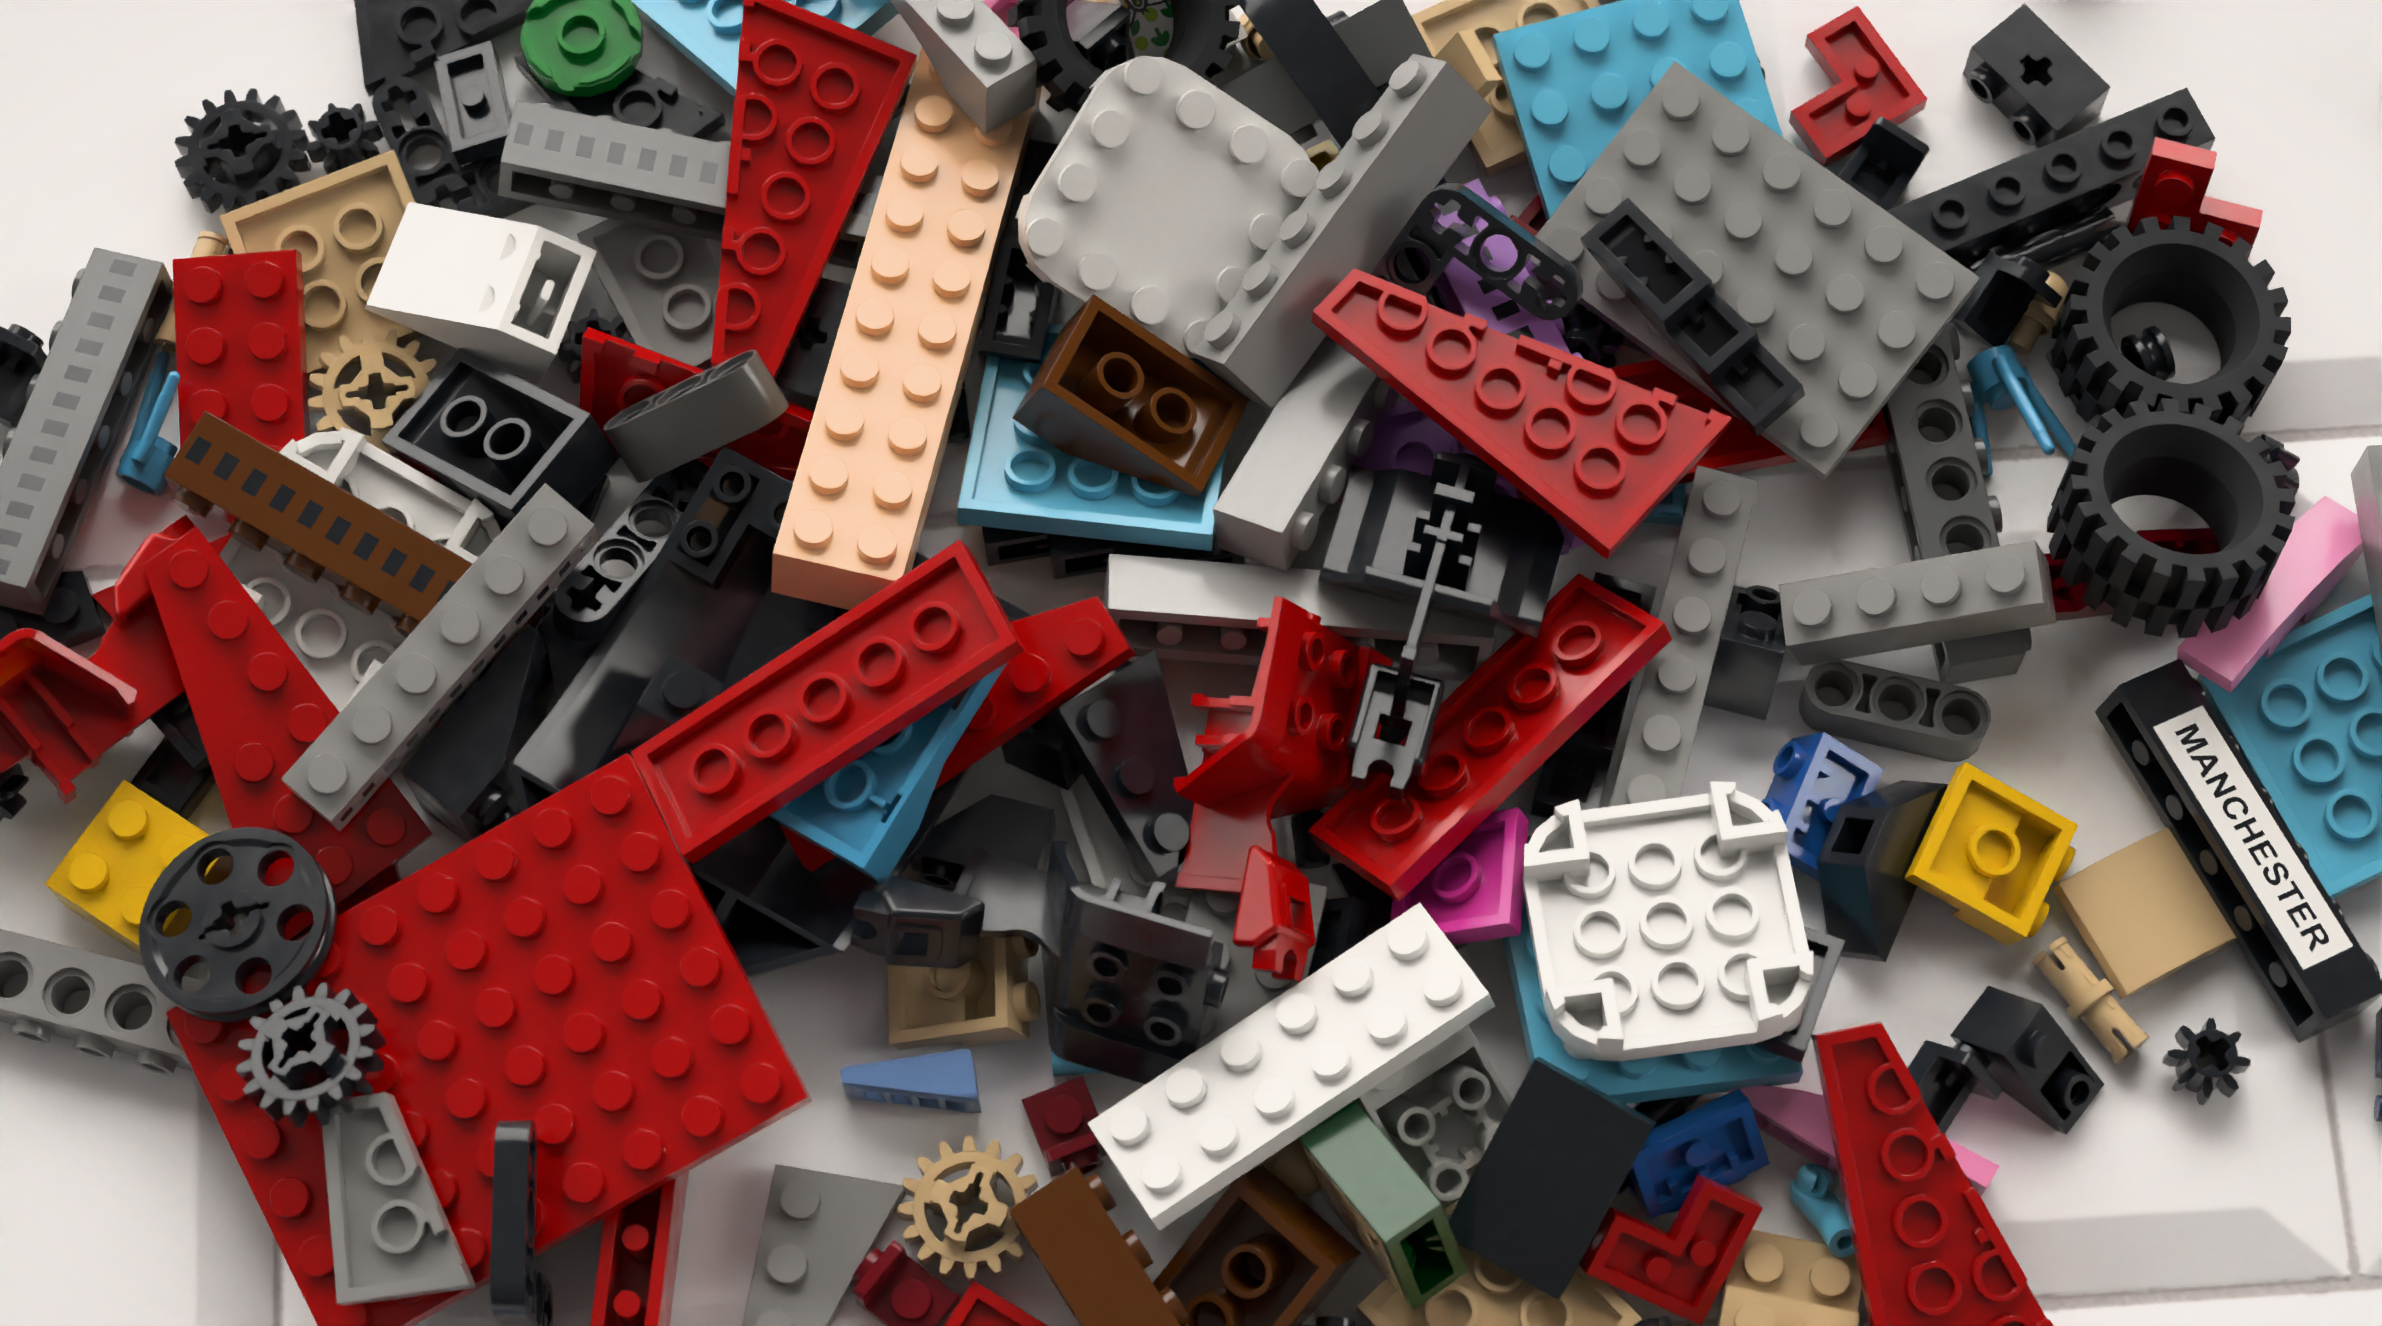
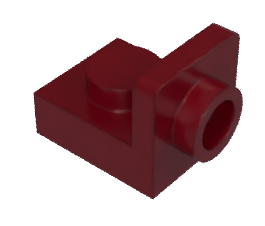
(1061, 1127)
(901, 1290)

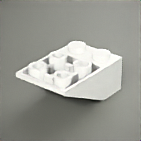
(482, 285)
(1441, 1113)

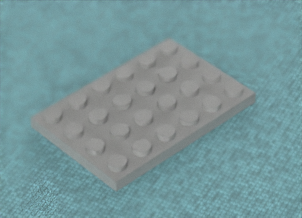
(1788, 244)

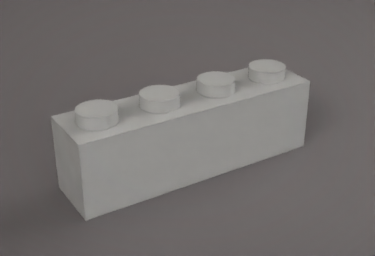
(1301, 458)
(1917, 603)

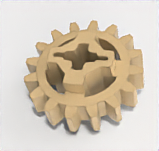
(346, 398)
(943, 1198)

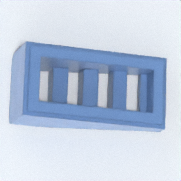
(926, 1081)

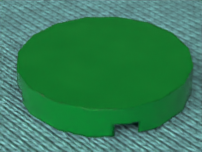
(582, 44)

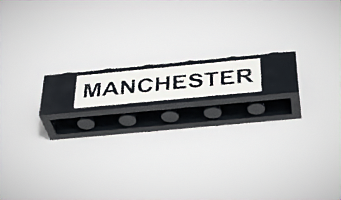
(2240, 850)

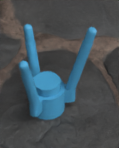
(2006, 383)
(147, 453)

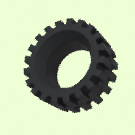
(1197, 42)
(2182, 271)
(2192, 464)

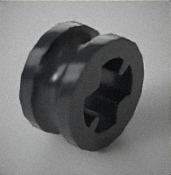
(2150, 353)

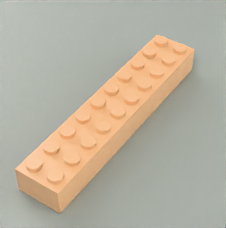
(900, 350)

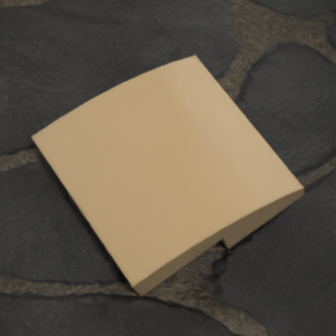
(2144, 913)

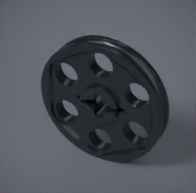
(212, 919)

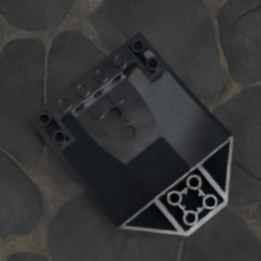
(716, 610)

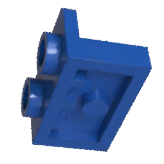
(1809, 786)
(1711, 1141)

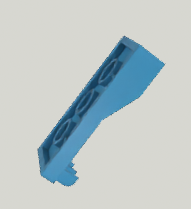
(879, 800)

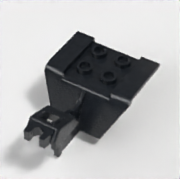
(1446, 550)
(1117, 975)

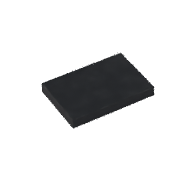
(1549, 1177)

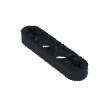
(624, 544)

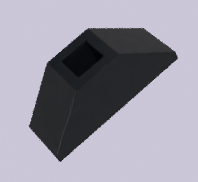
(1867, 864)

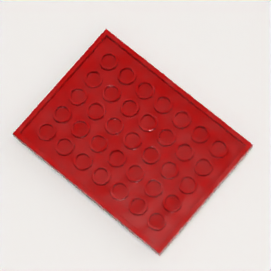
(524, 980)

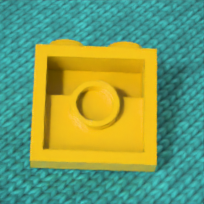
(1993, 855)

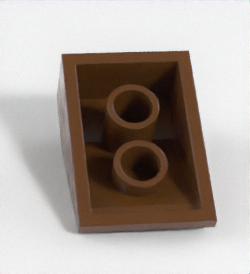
(1130, 402)
(1257, 1258)

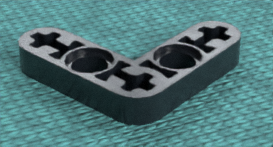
(447, 177)
(1444, 244)
(517, 1285)

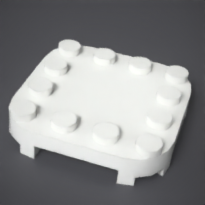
(1161, 198)
(323, 631)
(1666, 925)

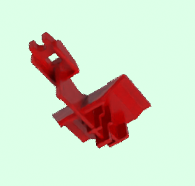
(74, 708)
(1270, 761)

